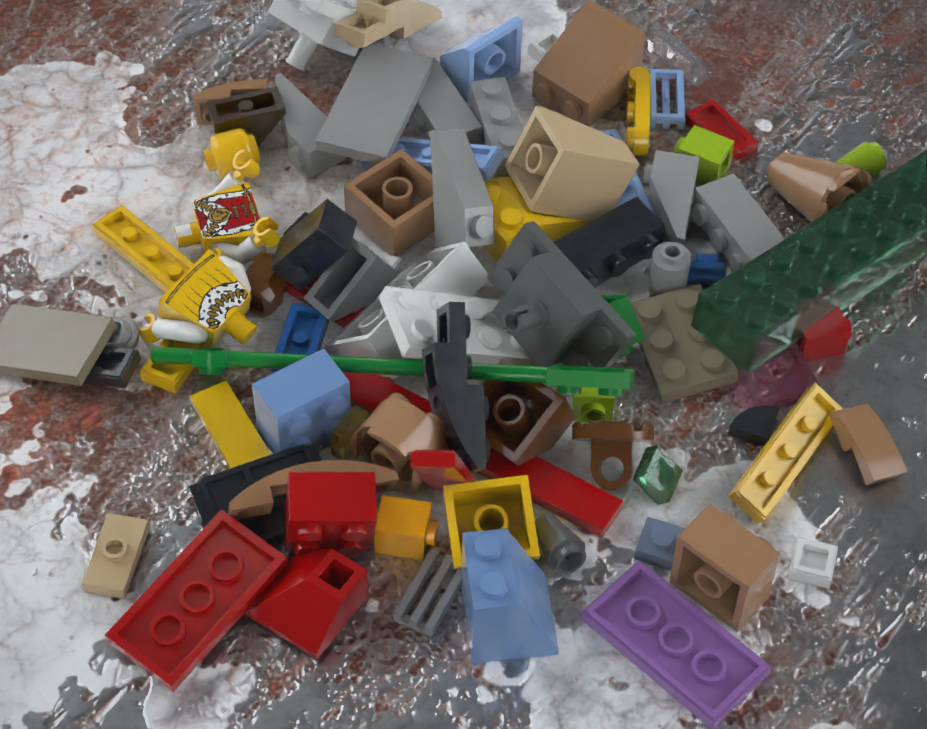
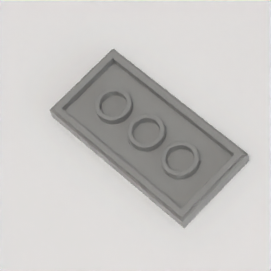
(374, 104)

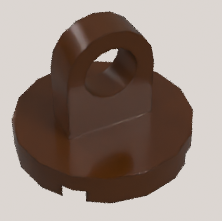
(612, 440)

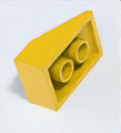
(512, 213)

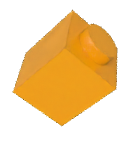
(404, 528)

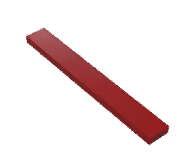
(549, 485)

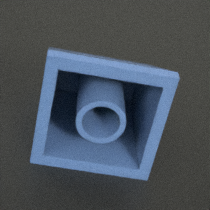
(504, 599)

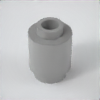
(669, 267)

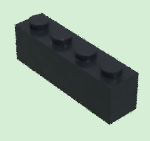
(613, 241)

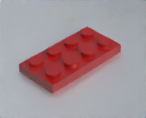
(196, 600)

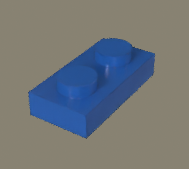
(302, 331)

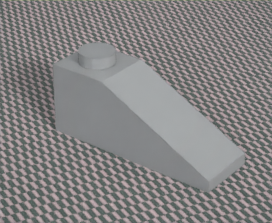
(301, 129)
(671, 191)
(459, 192)

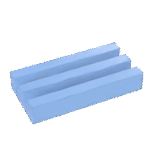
(665, 117)

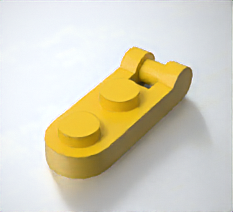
(638, 111)

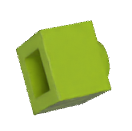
(591, 406)

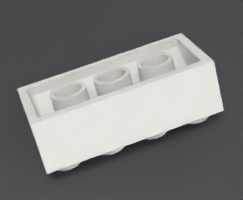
(440, 270)

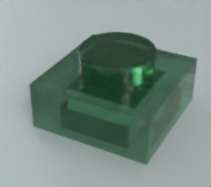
(657, 474)

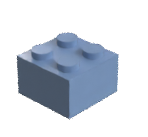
(301, 403)

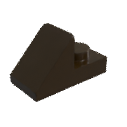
(252, 110)

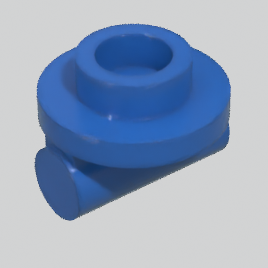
(706, 269)

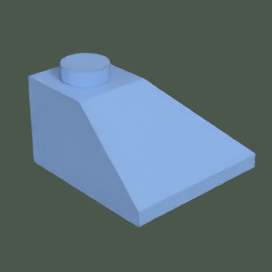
(485, 56)

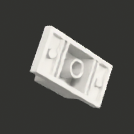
(316, 26)

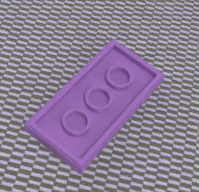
(676, 644)

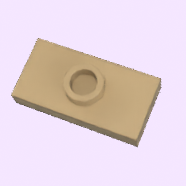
(115, 555)

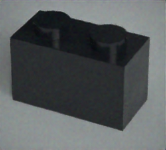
(313, 244)

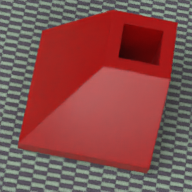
(312, 599)

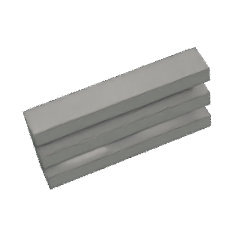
(414, 621)

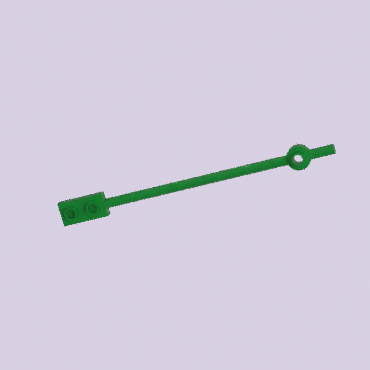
(566, 378)

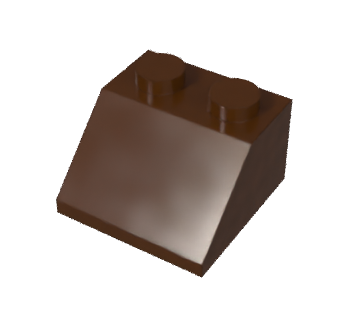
(524, 418)

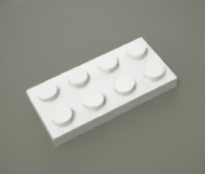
(414, 325)

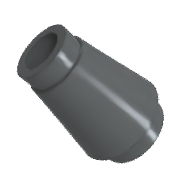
(560, 546)

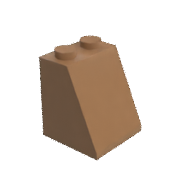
(589, 65)

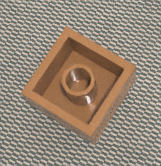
(393, 203)
(723, 567)

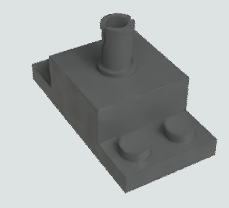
(554, 306)

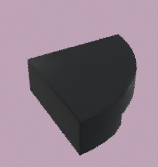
(754, 424)

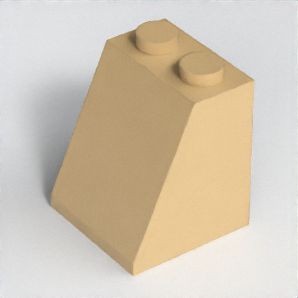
(569, 167)

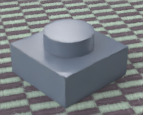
(657, 543)

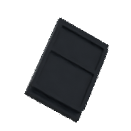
(221, 488)

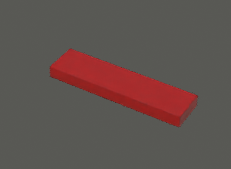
(440, 468)

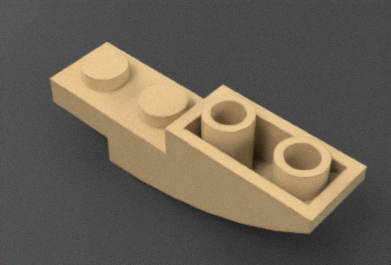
(385, 18)

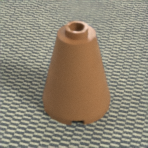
(815, 184)

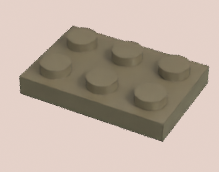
(674, 351)

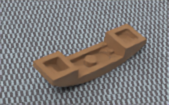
(258, 497)

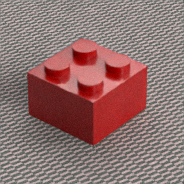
(330, 511)

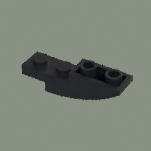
(451, 398)

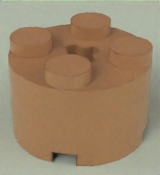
(393, 433)

